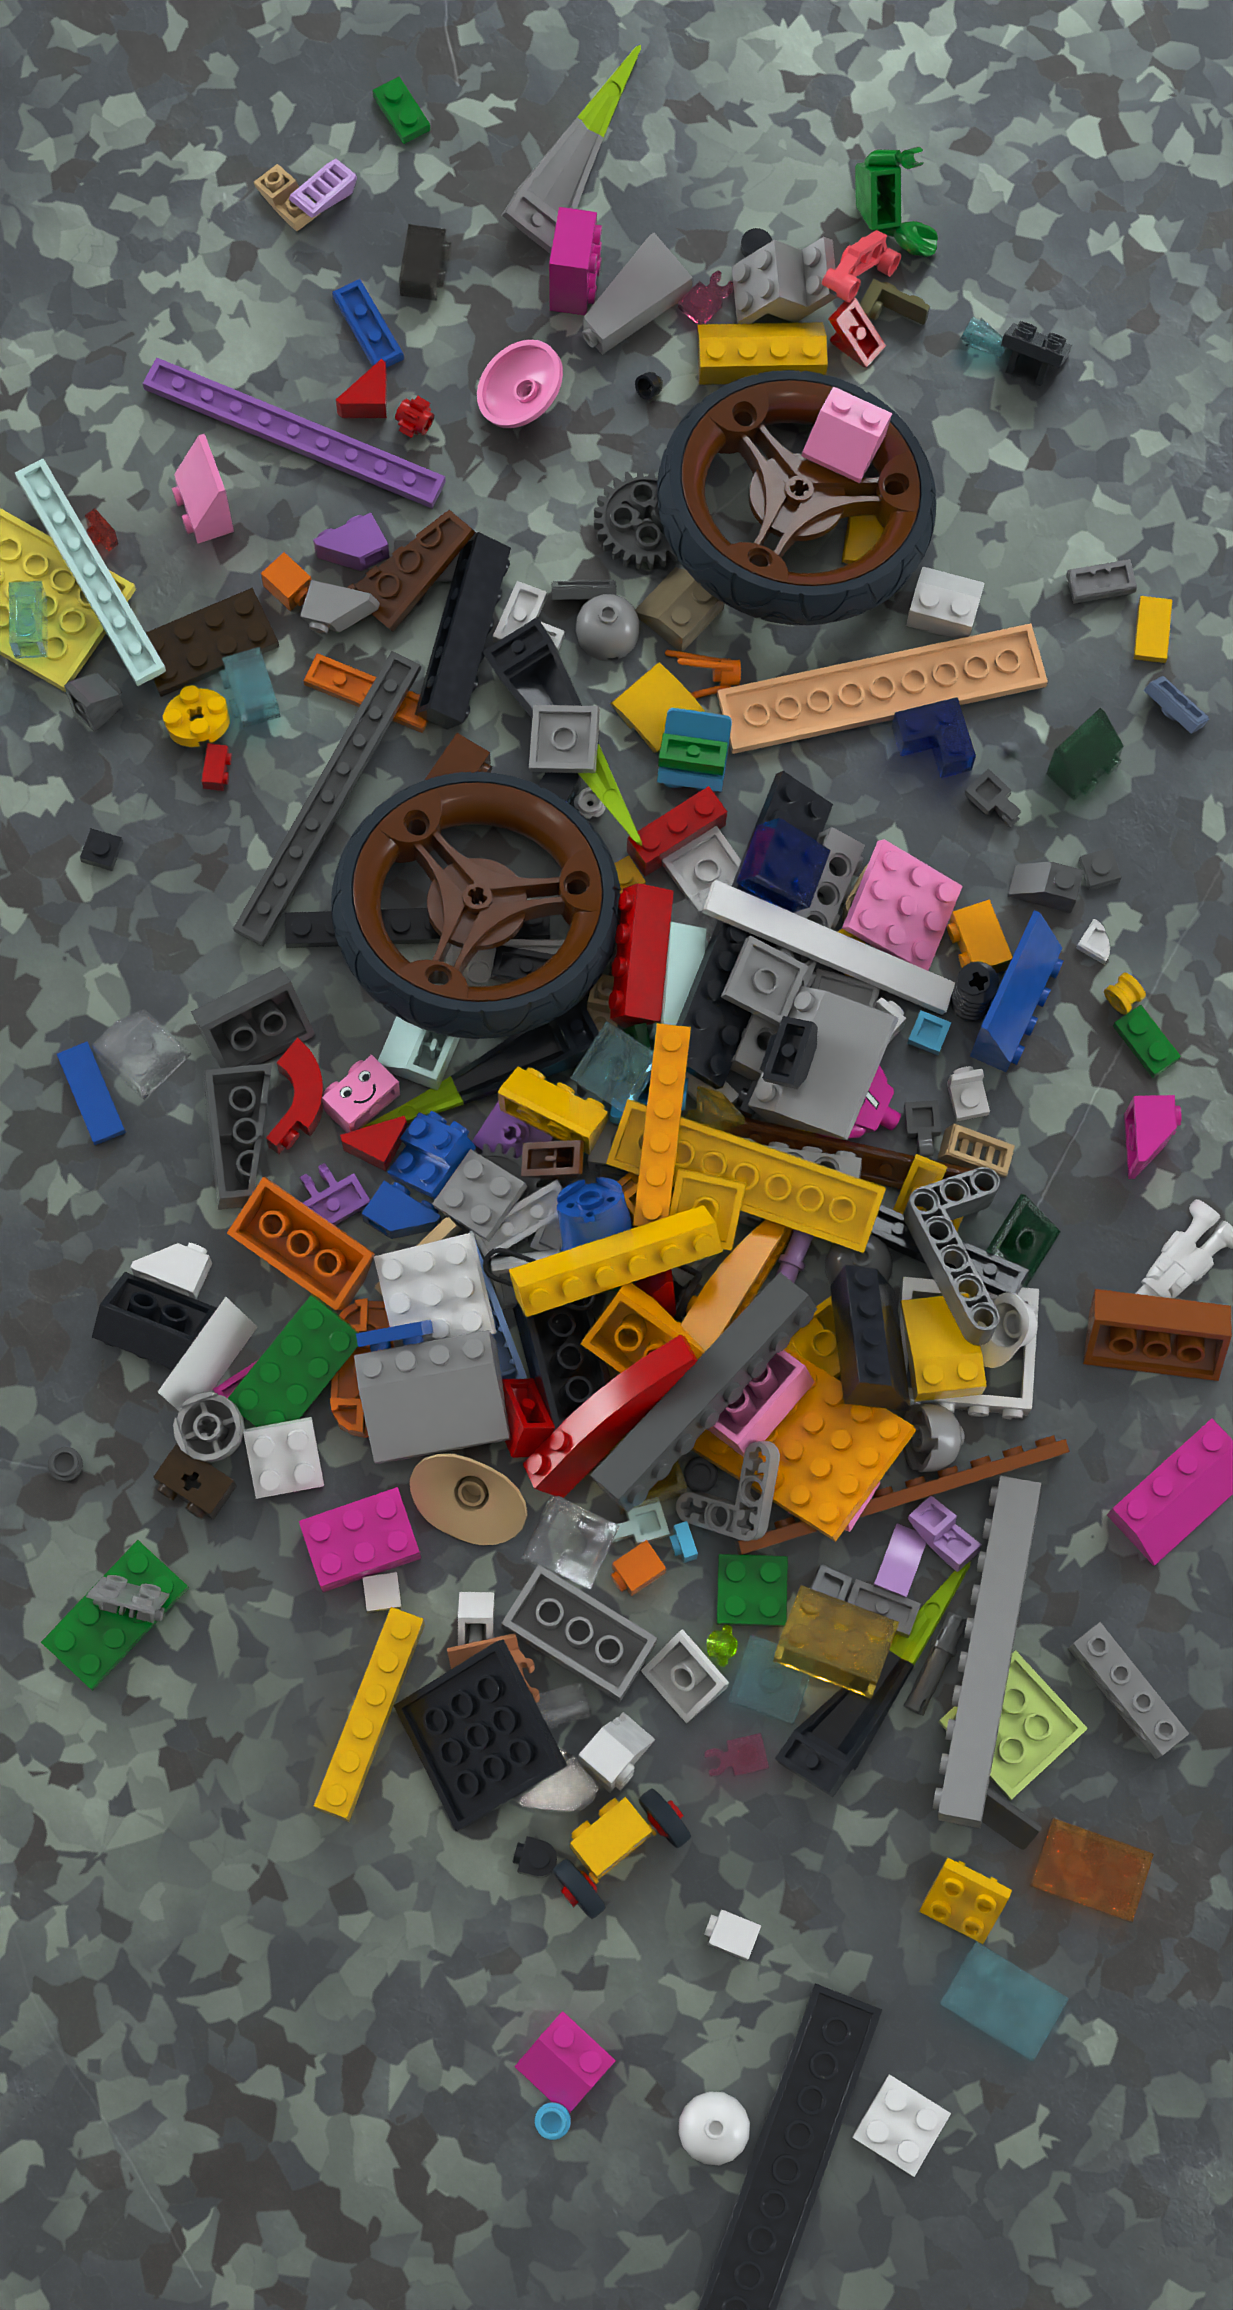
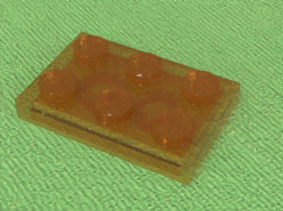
(1092, 1870)

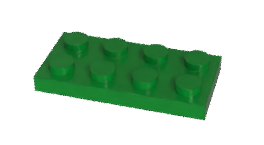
(296, 1366)
(97, 1640)

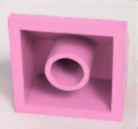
(846, 434)

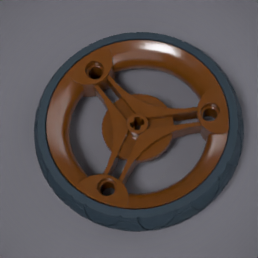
(793, 502)
(408, 830)

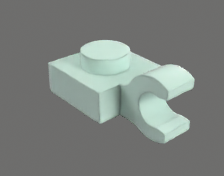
(643, 1524)

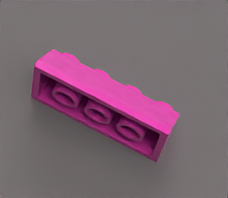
(1178, 1493)

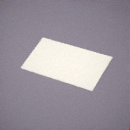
(209, 1355)

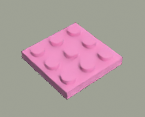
(902, 905)

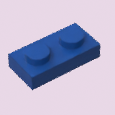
(409, 1333)

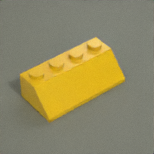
(743, 350)

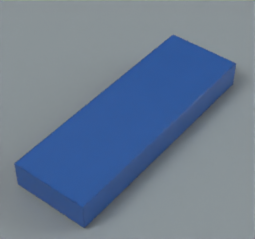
(367, 324)
(91, 1093)

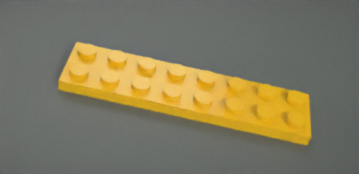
(777, 1183)

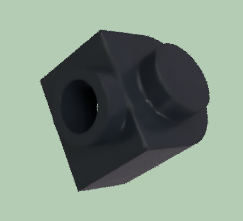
(535, 1858)

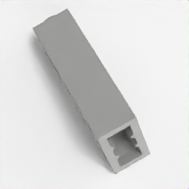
(637, 295)

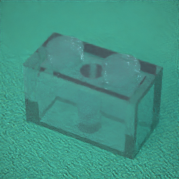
(28, 619)
(251, 688)

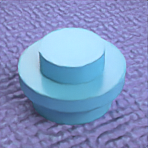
(552, 2121)

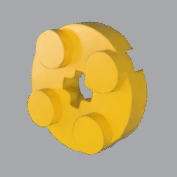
(190, 703)

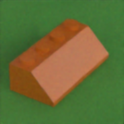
(302, 1245)

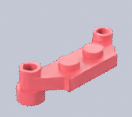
(857, 259)

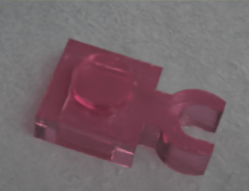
(705, 301)
(743, 1755)

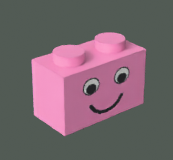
(360, 1094)

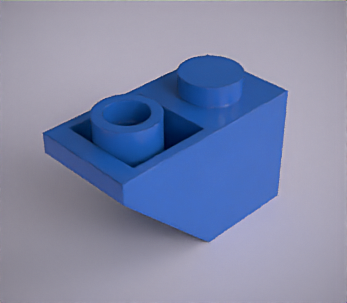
(398, 1214)

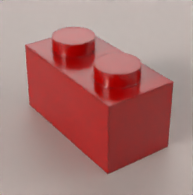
(215, 767)

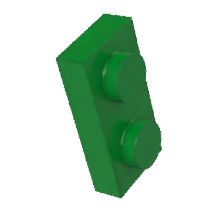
(401, 110)
(692, 754)
(1146, 1041)

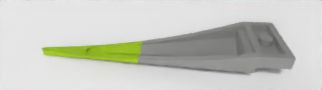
(565, 168)

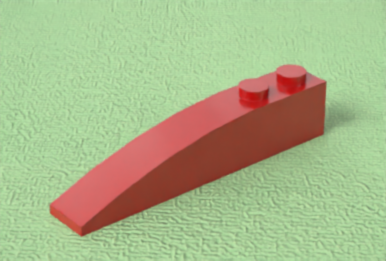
(606, 1418)

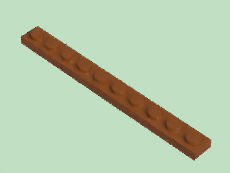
(919, 1488)

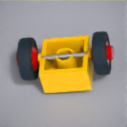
(611, 1840)

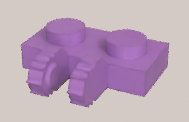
(337, 1201)

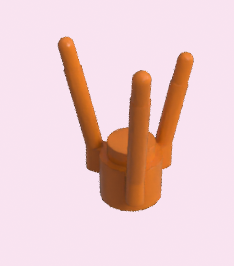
(725, 670)

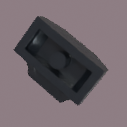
(790, 1053)

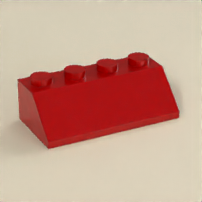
(640, 955)

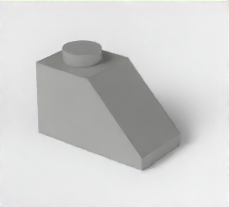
(335, 607)

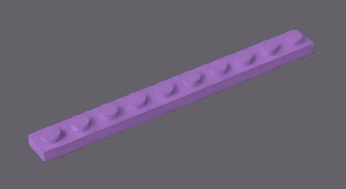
(294, 432)

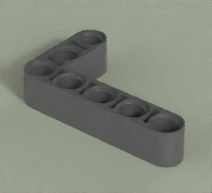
(951, 1249)

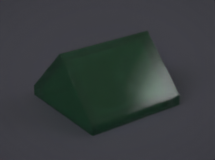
(1024, 1236)

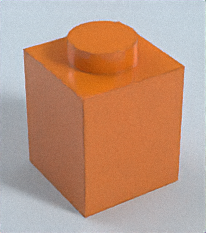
(286, 581)
(637, 1569)

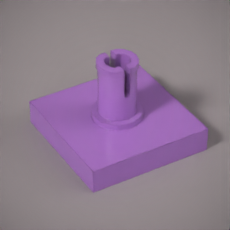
(508, 1131)

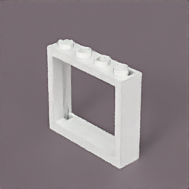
(977, 1404)

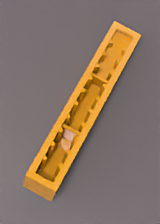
(735, 1283)

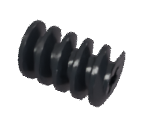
(974, 991)

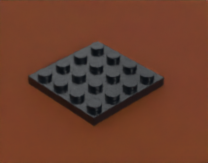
(480, 1735)

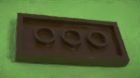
(198, 642)

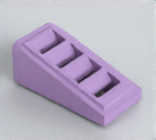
(331, 175)

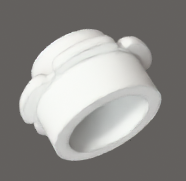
(587, 811)

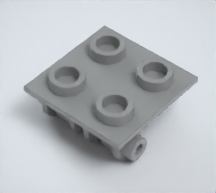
(115, 1592)

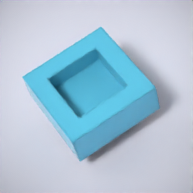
(929, 1032)
(683, 1543)

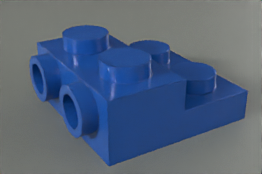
(430, 1153)

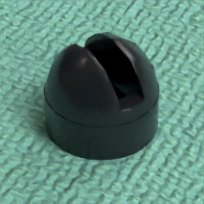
(647, 380)

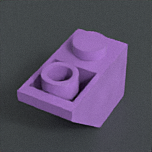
(353, 545)

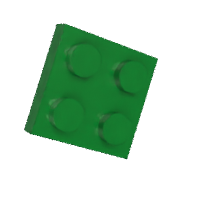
(752, 1590)

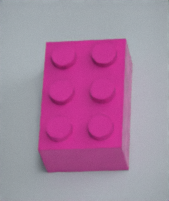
(574, 261)
(360, 1539)

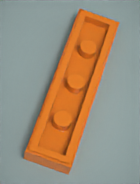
(352, 687)

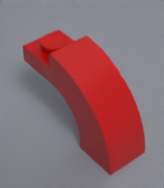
(307, 1106)

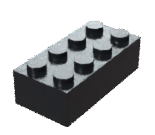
(556, 1359)

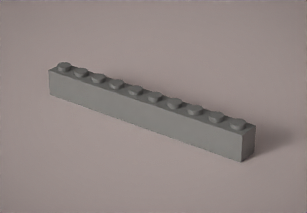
(989, 1652)

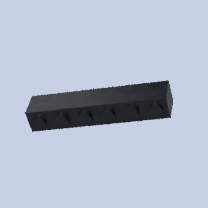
(463, 631)

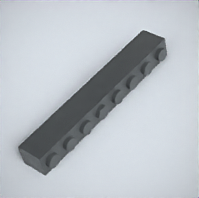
(704, 1392)

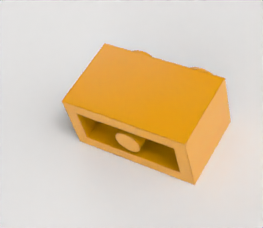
(979, 936)

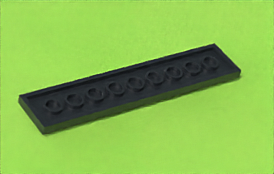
(714, 1020)
(791, 2153)

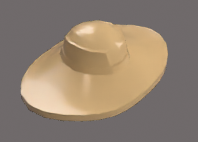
(467, 1499)

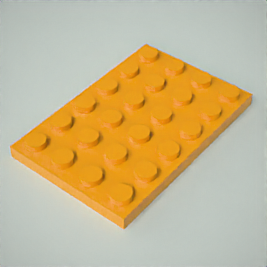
(827, 1454)

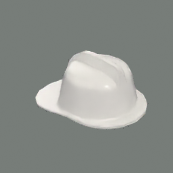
(1015, 1329)

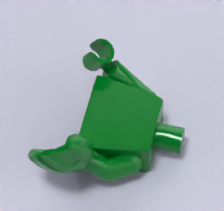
(880, 200)

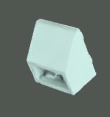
(417, 1053)

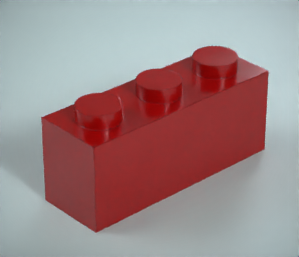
(676, 830)

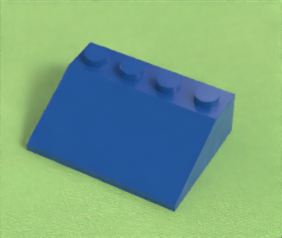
(1018, 996)

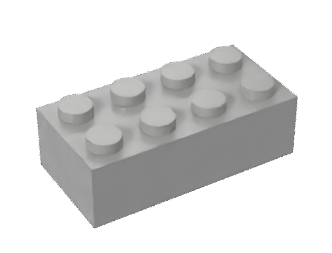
(579, 1633)

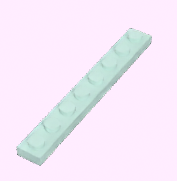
(90, 572)

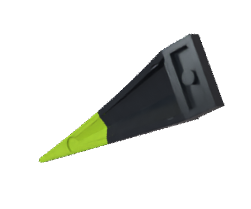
(536, 675)
(546, 1049)
(842, 1729)

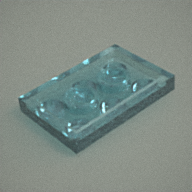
(1004, 2001)

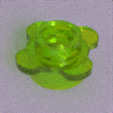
(722, 1645)

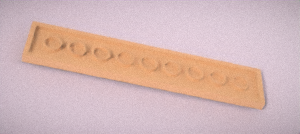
(879, 686)

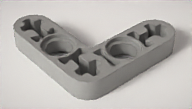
(738, 1511)

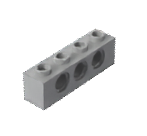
(1128, 1691)

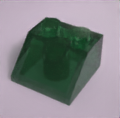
(1086, 756)

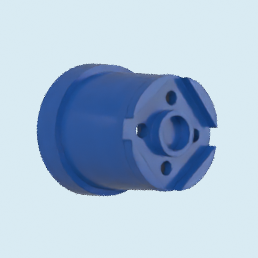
(591, 1212)

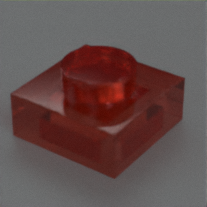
(100, 530)

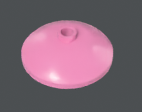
(519, 384)

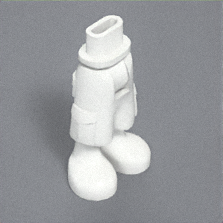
(1181, 1259)

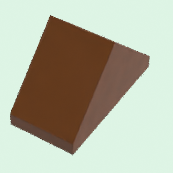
(553, 1160)

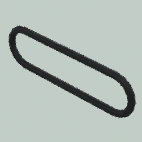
(527, 1259)

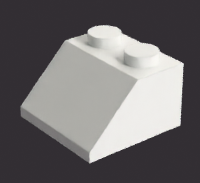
(944, 604)

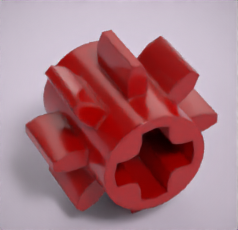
(414, 416)

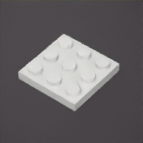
(436, 1284)

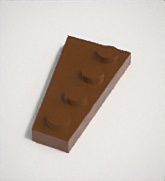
(414, 568)

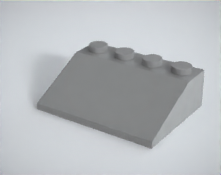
(842, 1069)
(432, 1396)

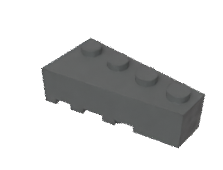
(236, 1121)

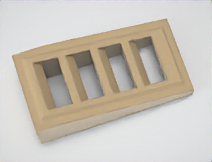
(978, 1139)

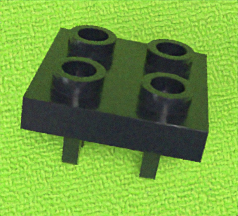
(1025, 340)

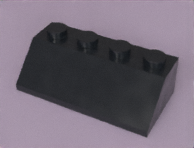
(869, 1339)

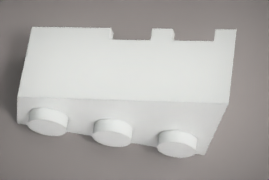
(614, 1751)

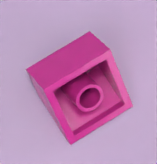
(1148, 1128)
(564, 2062)

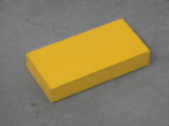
(1152, 629)

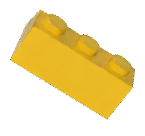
(552, 1108)

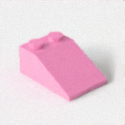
(202, 494)

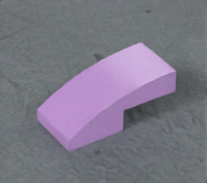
(939, 1531)
(900, 1561)

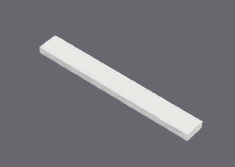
(828, 947)

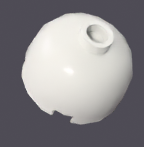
(714, 2128)

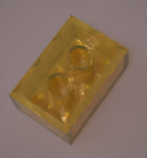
(836, 1641)

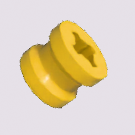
(1124, 993)

